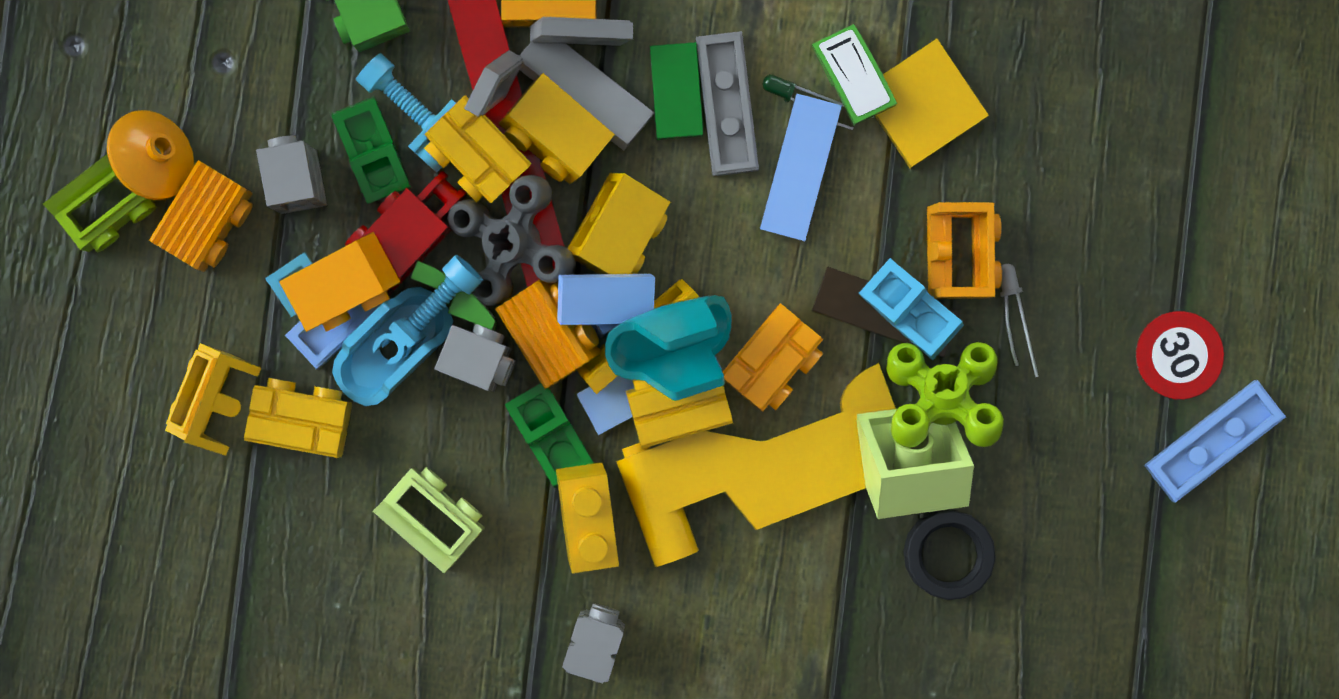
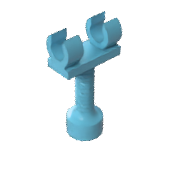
(378, 76)
(407, 332)

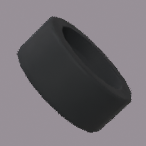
(984, 547)

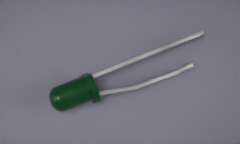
(786, 88)

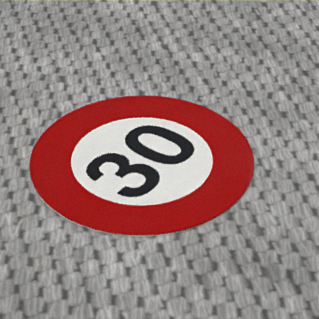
(1179, 355)

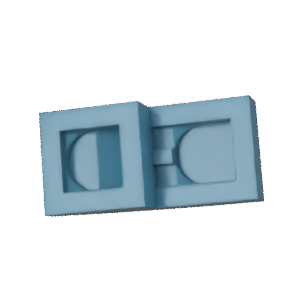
(911, 309)

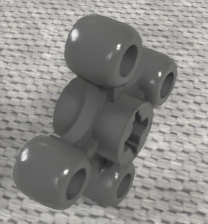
(511, 239)

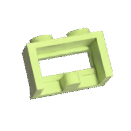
(416, 533)

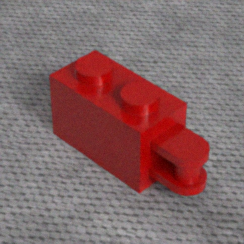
(409, 228)

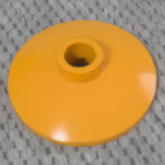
(137, 161)

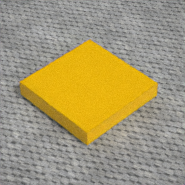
(930, 106)

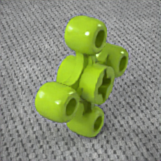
(944, 395)

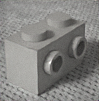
(476, 357)

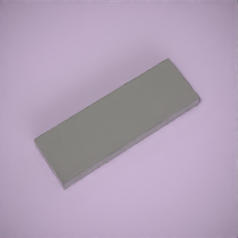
(589, 87)
(727, 104)

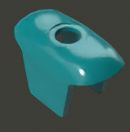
(673, 346)

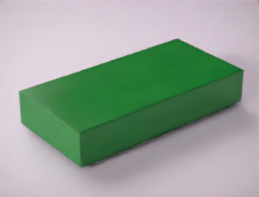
(676, 91)

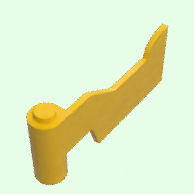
(760, 477)

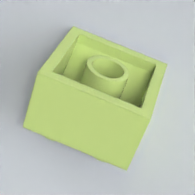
(915, 478)

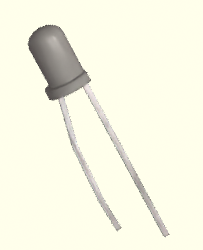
(1010, 286)

